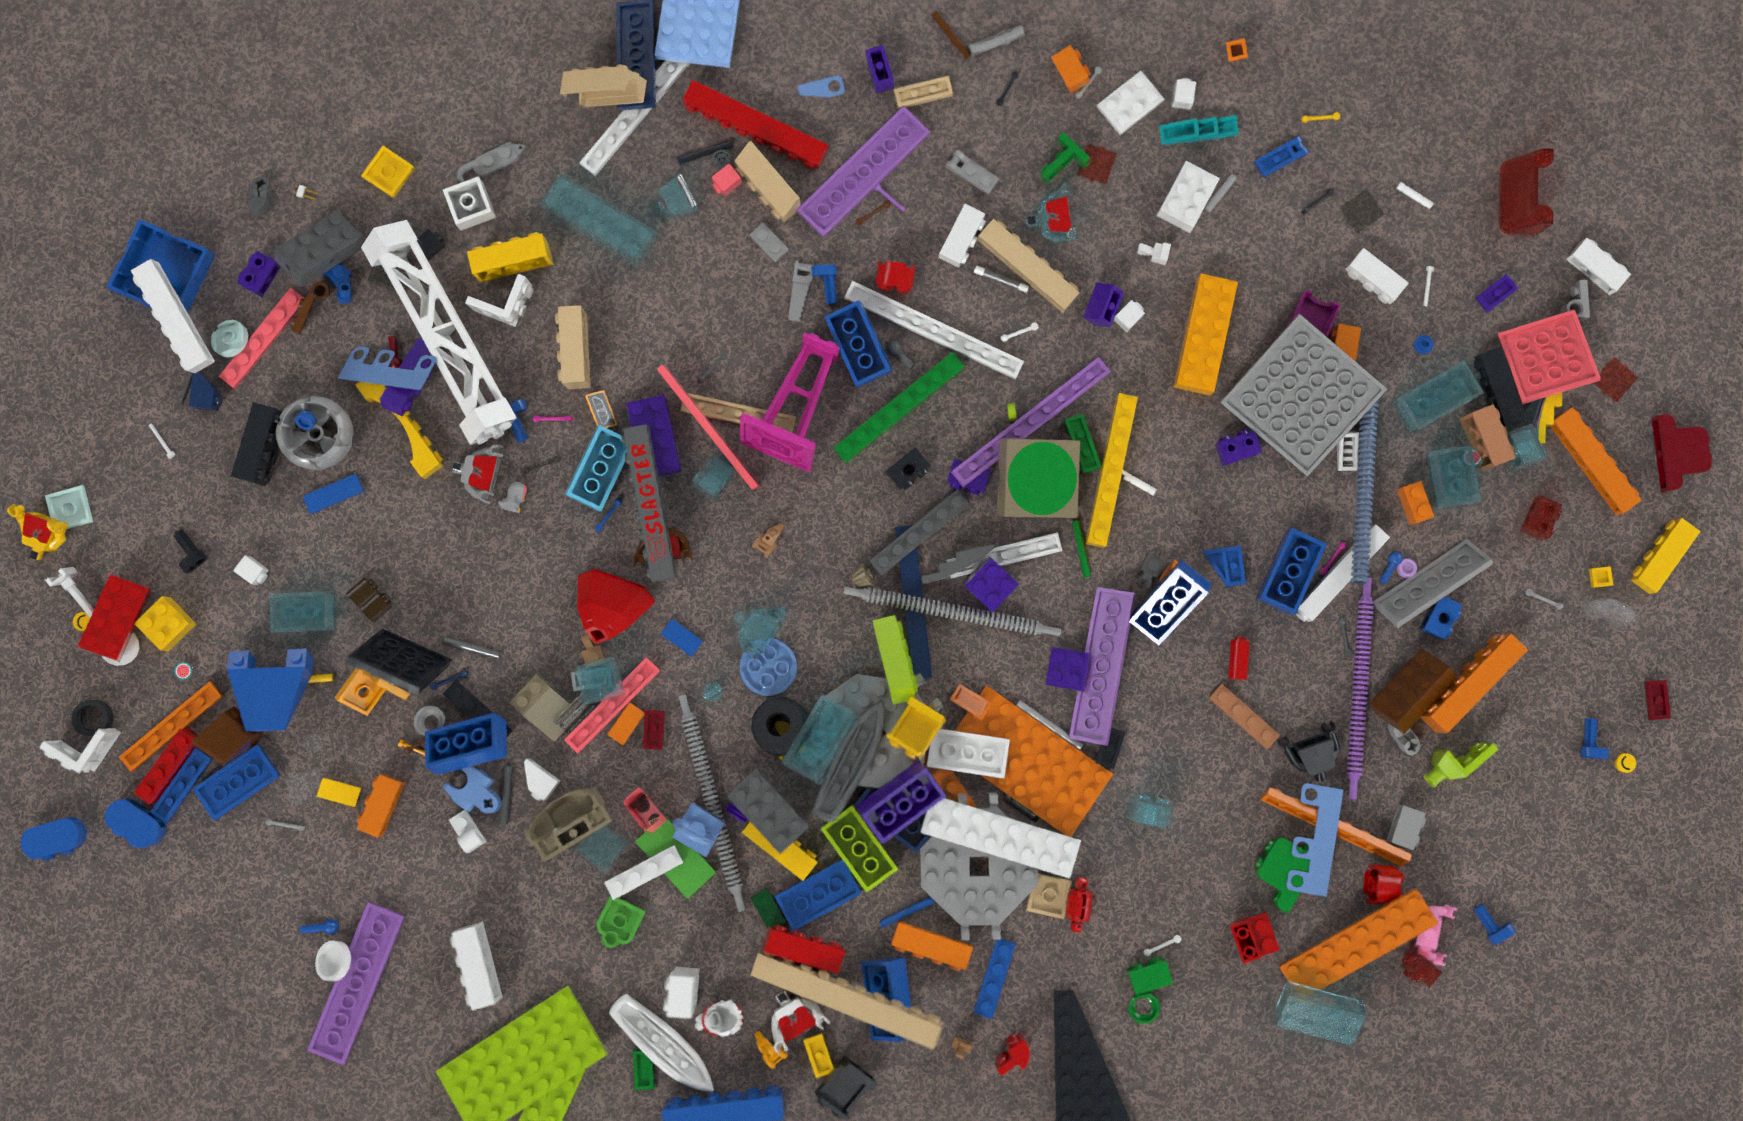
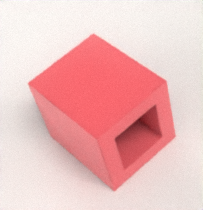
(726, 180)

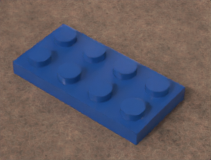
(236, 782)
(818, 894)

